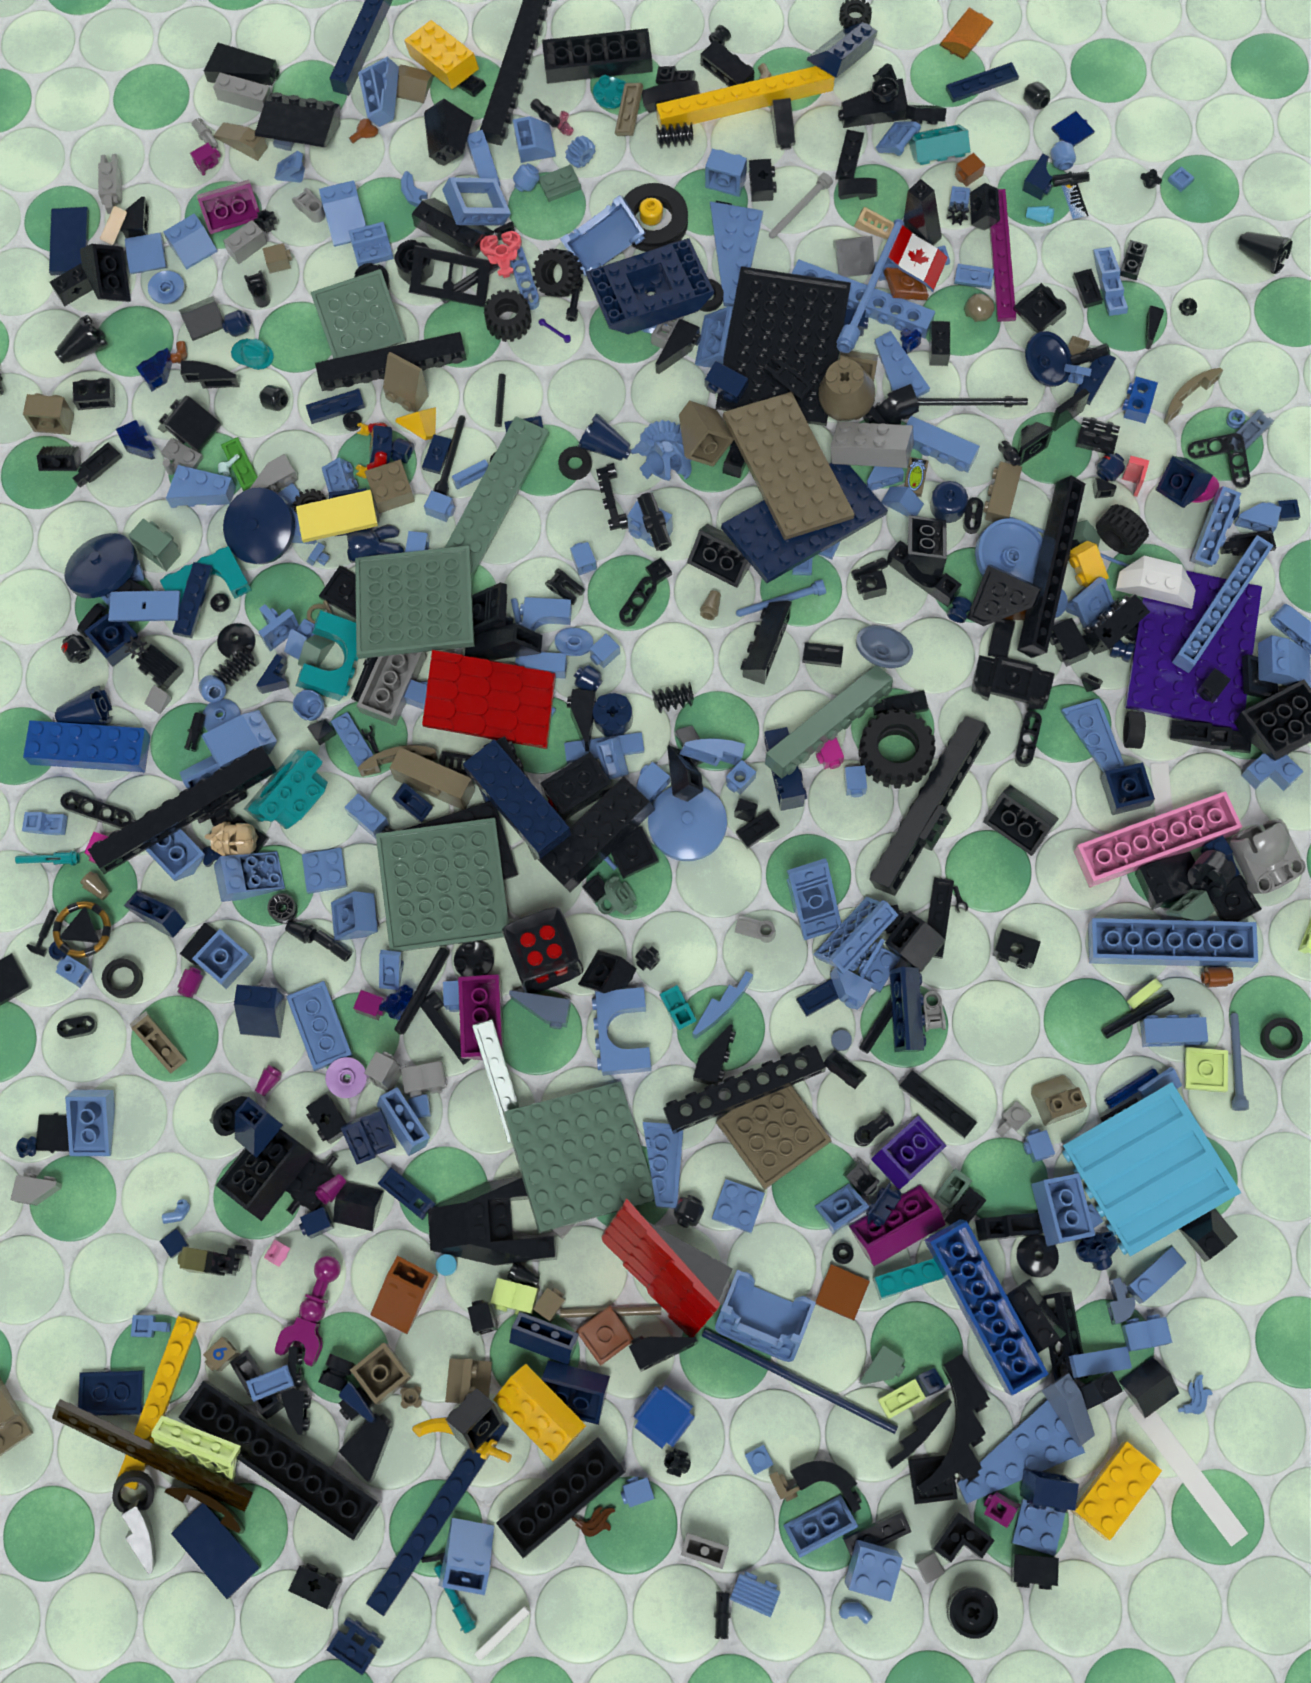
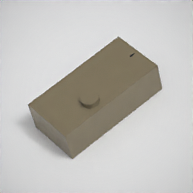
(432, 779)

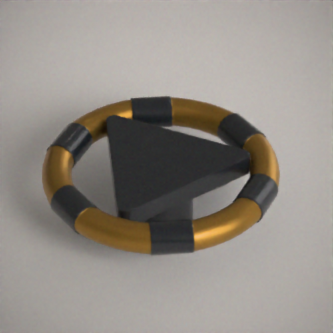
(81, 929)

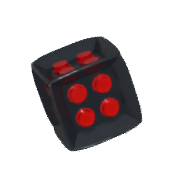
(542, 950)

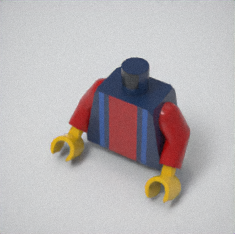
(379, 445)

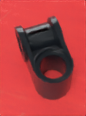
(257, 287)

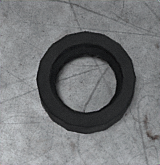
(1134, 729)
(111, 968)
(1292, 1027)
(133, 1476)

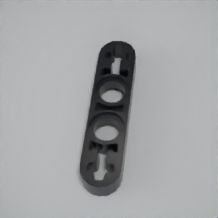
(98, 808)

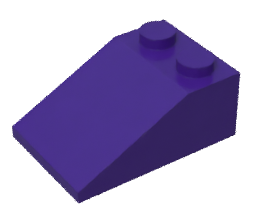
(908, 1152)

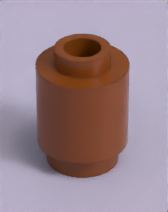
(1217, 976)

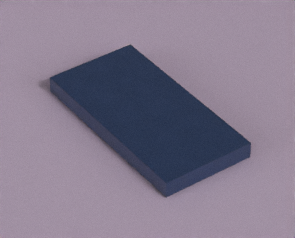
(67, 237)
(215, 1550)

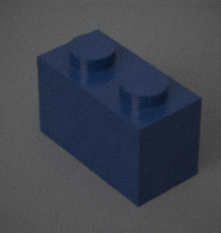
(726, 382)

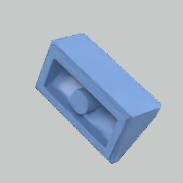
(612, 758)

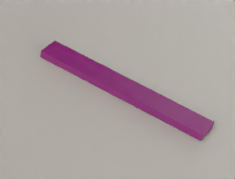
(1002, 264)

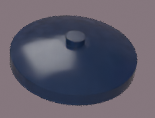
(259, 526)
(100, 565)

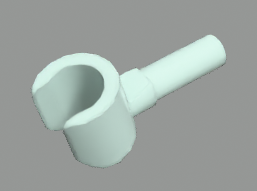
(224, 466)

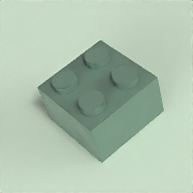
(155, 544)

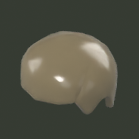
(979, 307)

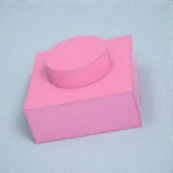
(277, 1253)

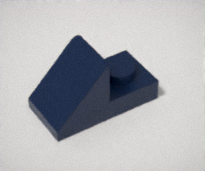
(270, 679)
(412, 802)

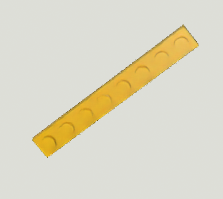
(162, 1388)

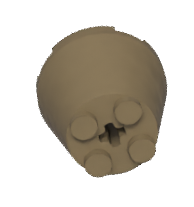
(846, 391)

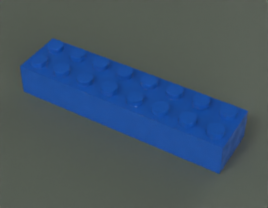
(986, 1307)

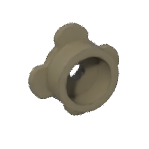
(406, 1392)

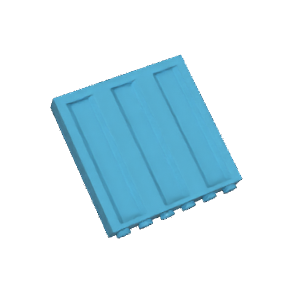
(1150, 1170)

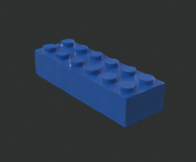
(87, 746)

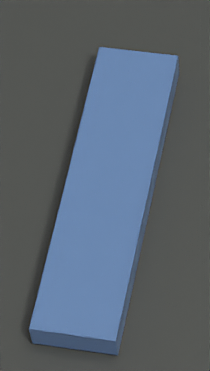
(629, 743)

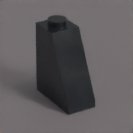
(782, 123)
(1100, 1390)
(368, 1446)

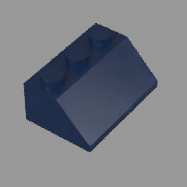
(578, 1388)

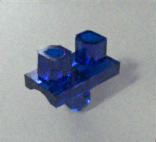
(396, 1003)

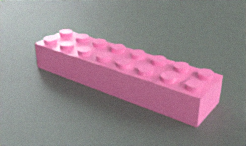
(1157, 839)

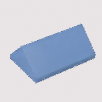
(714, 337)
(177, 855)
(820, 1526)

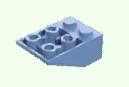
(248, 875)
(467, 1556)

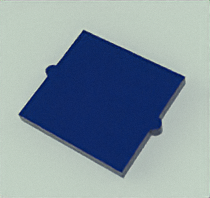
(1073, 129)

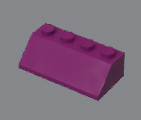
(479, 1001)
(908, 1223)

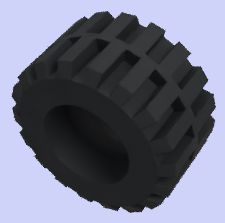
(570, 272)
(503, 303)
(1122, 529)

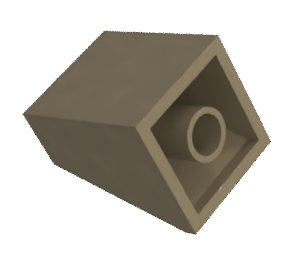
(703, 433)

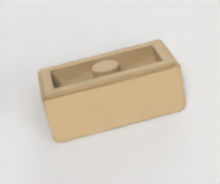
(113, 225)

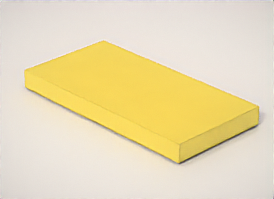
(336, 516)

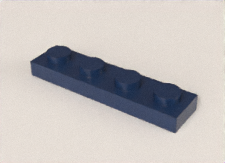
(192, 600)

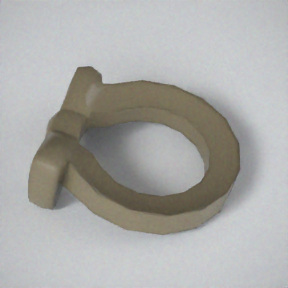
(316, 606)

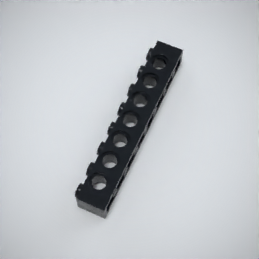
(737, 1099)

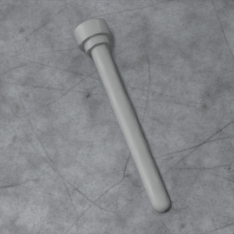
(824, 182)

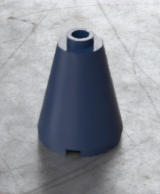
(604, 440)
(87, 708)

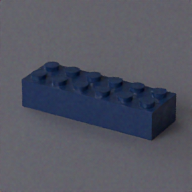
(517, 799)

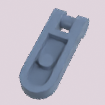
(1252, 430)

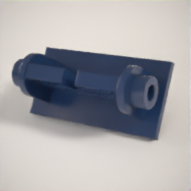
(878, 1211)

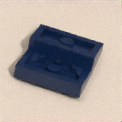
(368, 1136)

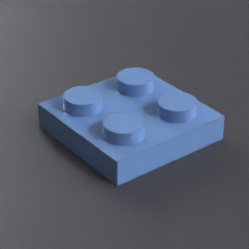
(324, 870)
(738, 1206)
(1038, 1528)

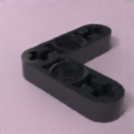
(1225, 448)

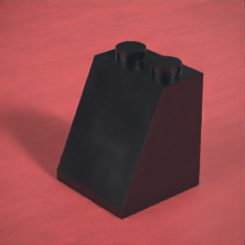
(446, 131)

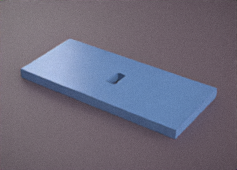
(159, 606)

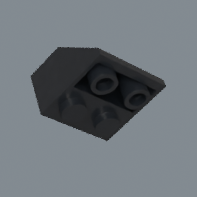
(915, 941)

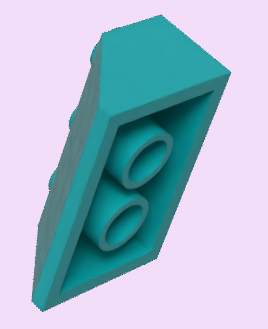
(939, 144)

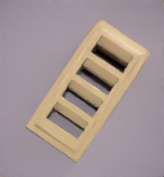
(865, 226)

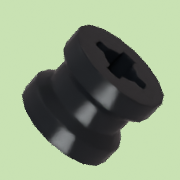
(720, 35)

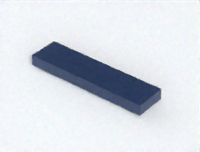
(982, 82)

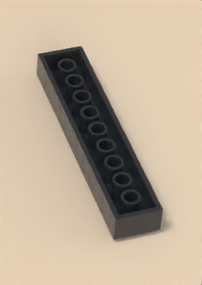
(282, 1461)

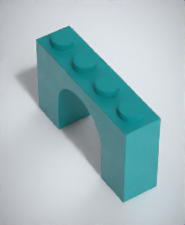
(223, 565)
(334, 682)

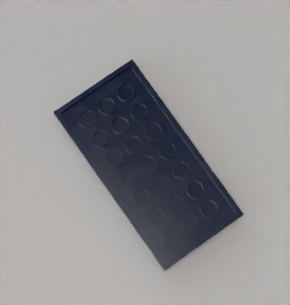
(771, 556)

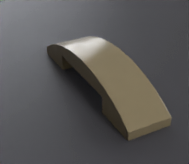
(1204, 379)
(371, 765)

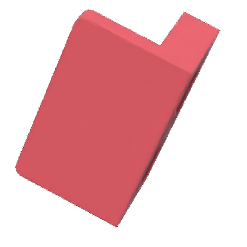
(1135, 472)

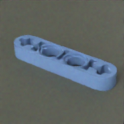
(523, 277)

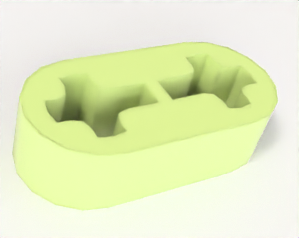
(1144, 993)

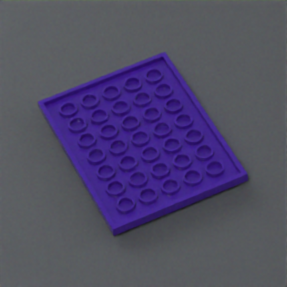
(1168, 690)

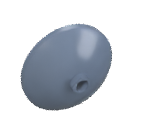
(884, 646)

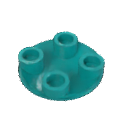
(608, 91)

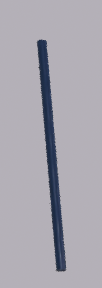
(800, 1381)

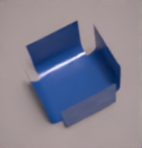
(664, 1417)

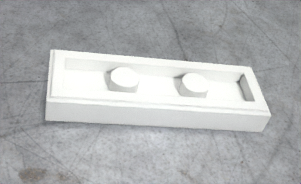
(502, 1633)

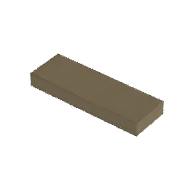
(628, 109)

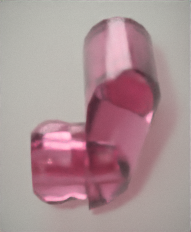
(564, 127)

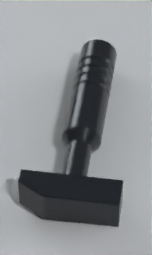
(43, 934)

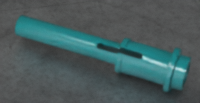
(66, 858)
(460, 1609)

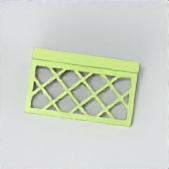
(201, 1444)

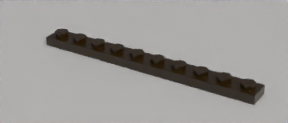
(152, 1455)

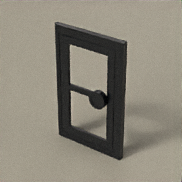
(447, 293)

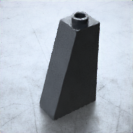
(240, 64)
(866, 111)
(922, 213)
(505, 642)

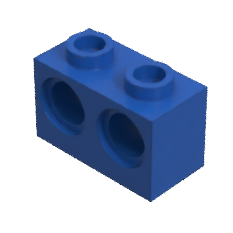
(1138, 399)

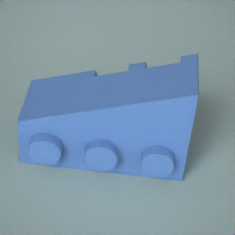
(380, 90)
(199, 487)

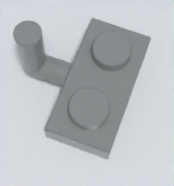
(179, 455)

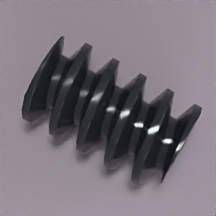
(674, 135)
(236, 666)
(673, 697)

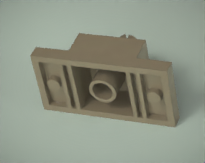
(12, 1422)

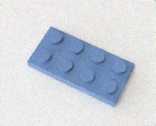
(319, 1025)

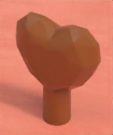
(365, 130)

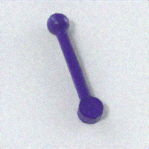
(567, 338)

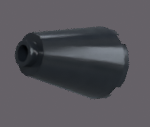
(1266, 249)

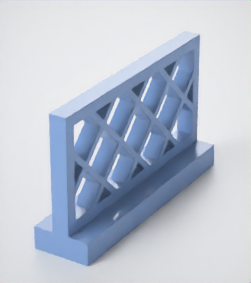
(864, 934)

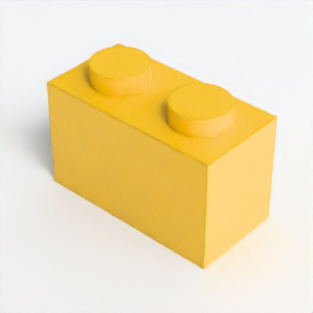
(1087, 563)

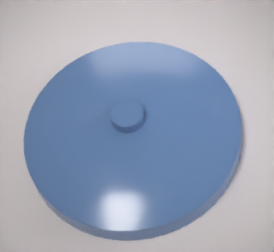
(1010, 547)
(687, 828)

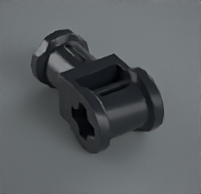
(873, 1129)

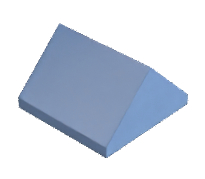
(841, 1208)

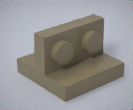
(465, 1377)

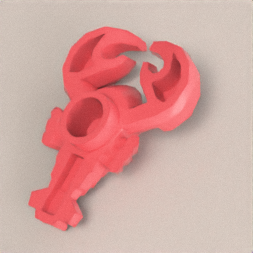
(502, 253)

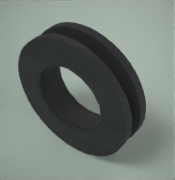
(670, 200)

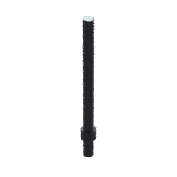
(1008, 401)

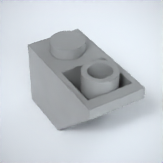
(33, 1191)

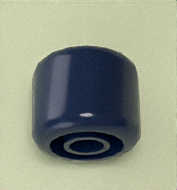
(949, 501)

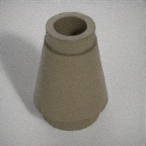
(710, 607)
(93, 884)

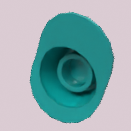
(252, 353)

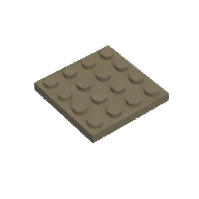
(773, 1134)

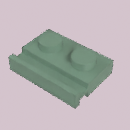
(559, 183)

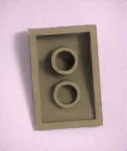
(404, 383)

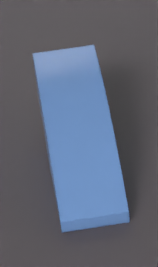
(714, 751)

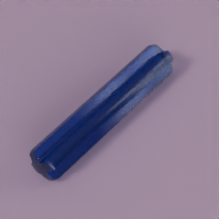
(1130, 1089)

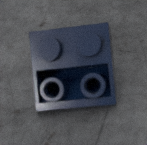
(255, 1126)

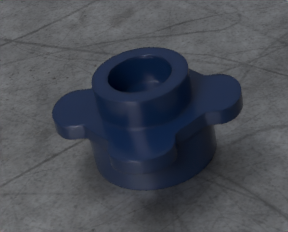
(26, 1147)

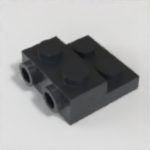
(1040, 308)

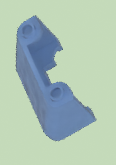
(604, 235)
(763, 1318)

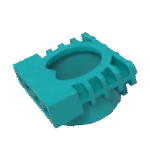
(289, 791)

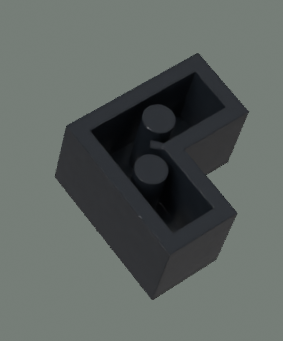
(961, 1533)

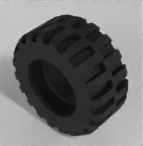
(905, 726)

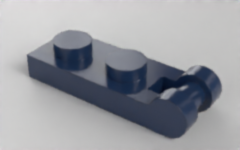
(405, 1193)

